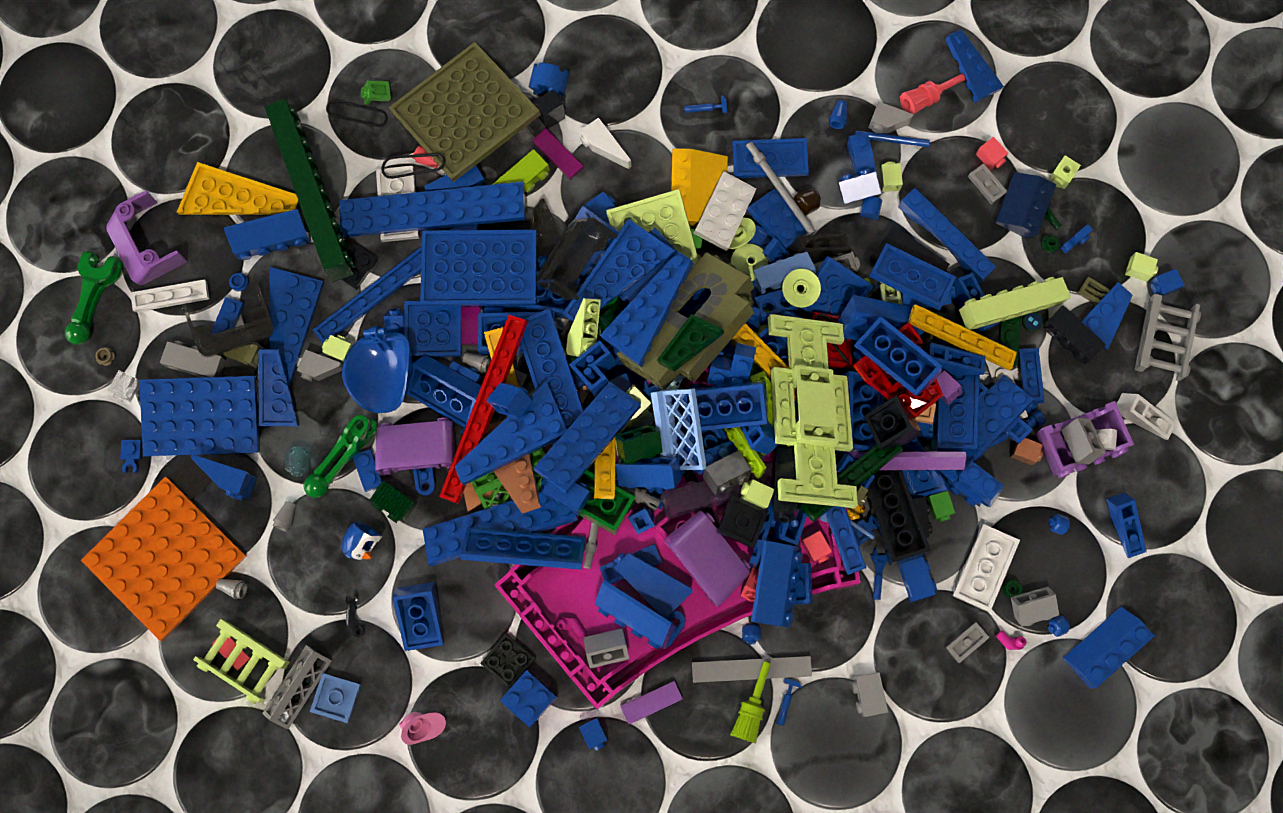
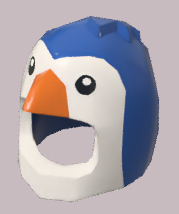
(359, 541)

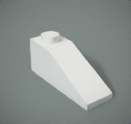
(603, 143)
(1145, 415)

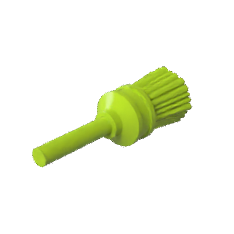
(751, 711)

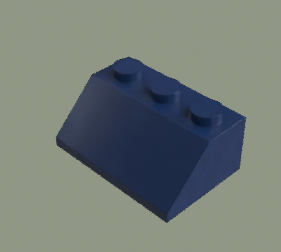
(1025, 204)

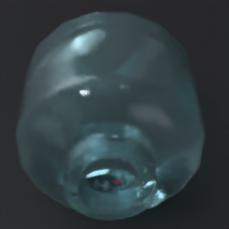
(297, 461)

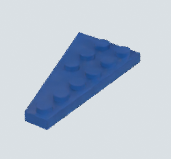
(621, 266)
(291, 312)
(645, 315)
(515, 437)

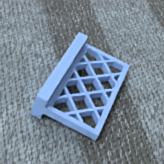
(665, 423)

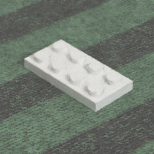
(396, 186)
(724, 211)
(986, 568)

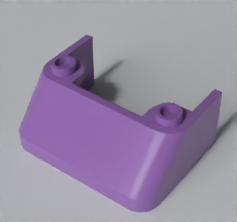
(145, 265)

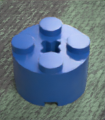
(548, 78)

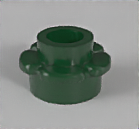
(1050, 248)
(1007, 588)

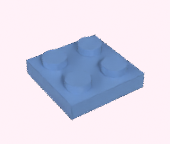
(335, 698)

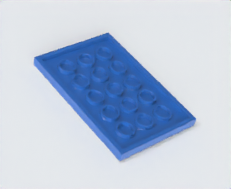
(478, 268)
(199, 416)

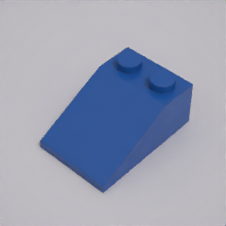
(234, 481)
(418, 616)

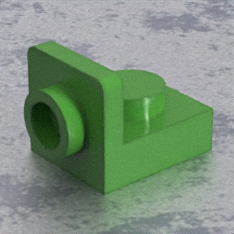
(375, 91)

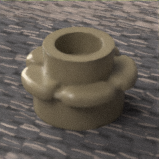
(100, 356)

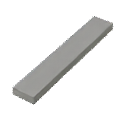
(750, 669)

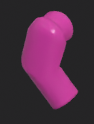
(572, 624)
(1011, 643)

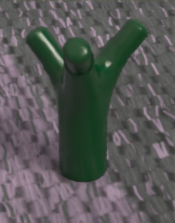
(1052, 219)

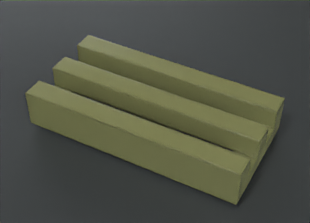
(1088, 296)

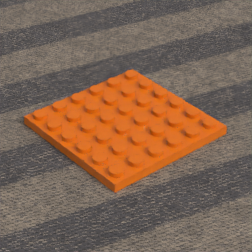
(163, 558)

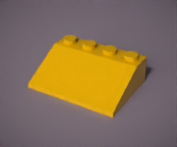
(696, 177)

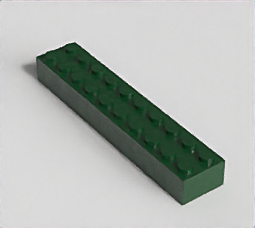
(310, 190)

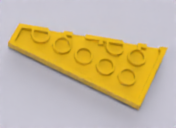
(224, 193)

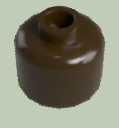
(808, 201)

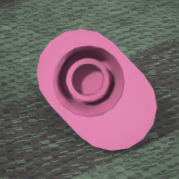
(421, 727)

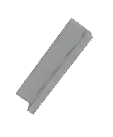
(291, 684)

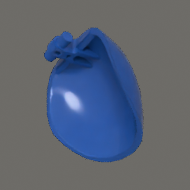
(378, 370)

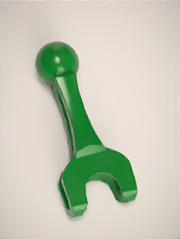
(93, 285)
(354, 438)

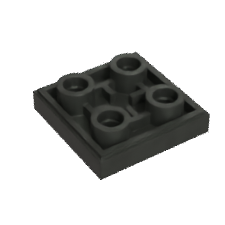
(508, 660)

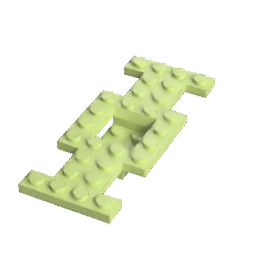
(822, 411)

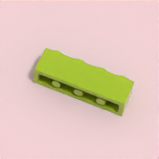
(527, 170)

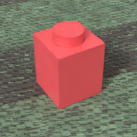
(992, 154)
(816, 547)

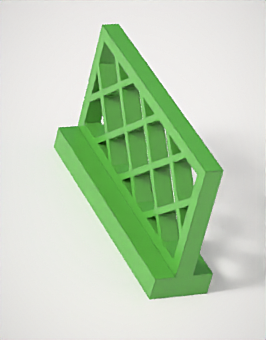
(492, 483)

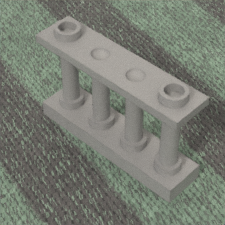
(1148, 341)

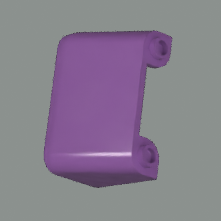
(414, 446)
(708, 557)

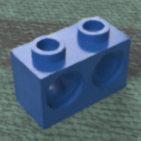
(773, 302)

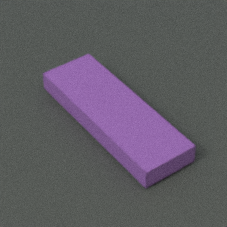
(651, 702)

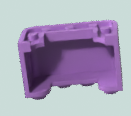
(1058, 452)

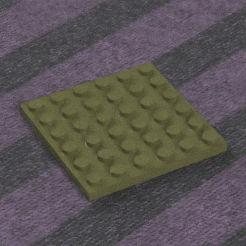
(464, 111)

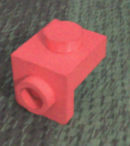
(750, 586)

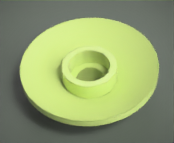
(743, 234)
(741, 255)
(810, 284)

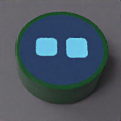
(1032, 322)

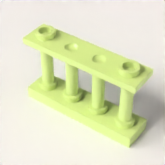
(243, 641)

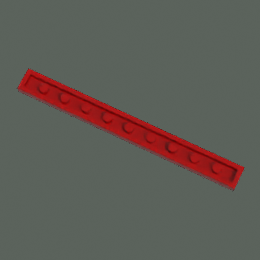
(482, 410)

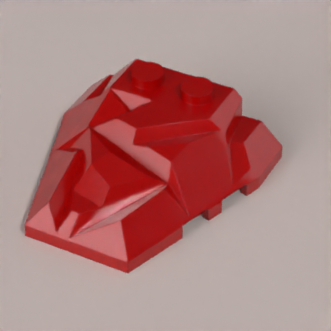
(889, 387)

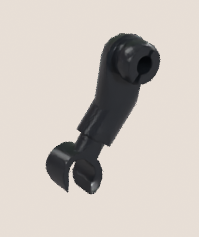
(351, 621)

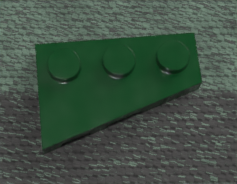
(688, 342)

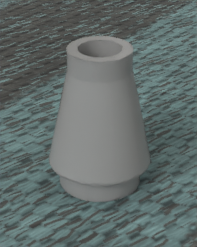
(477, 361)
(284, 518)
(233, 588)

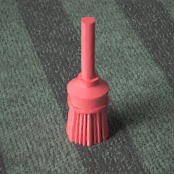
(926, 94)

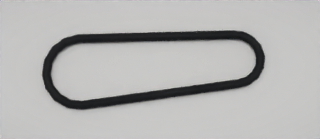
(412, 156)

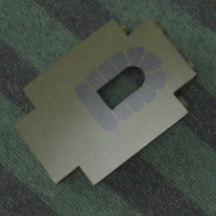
(726, 308)

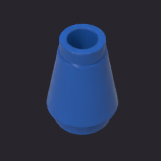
(838, 117)

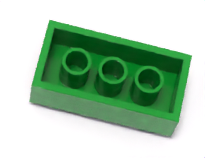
(606, 512)

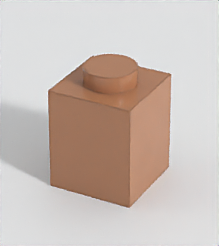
(1027, 451)

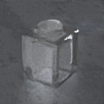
(124, 387)

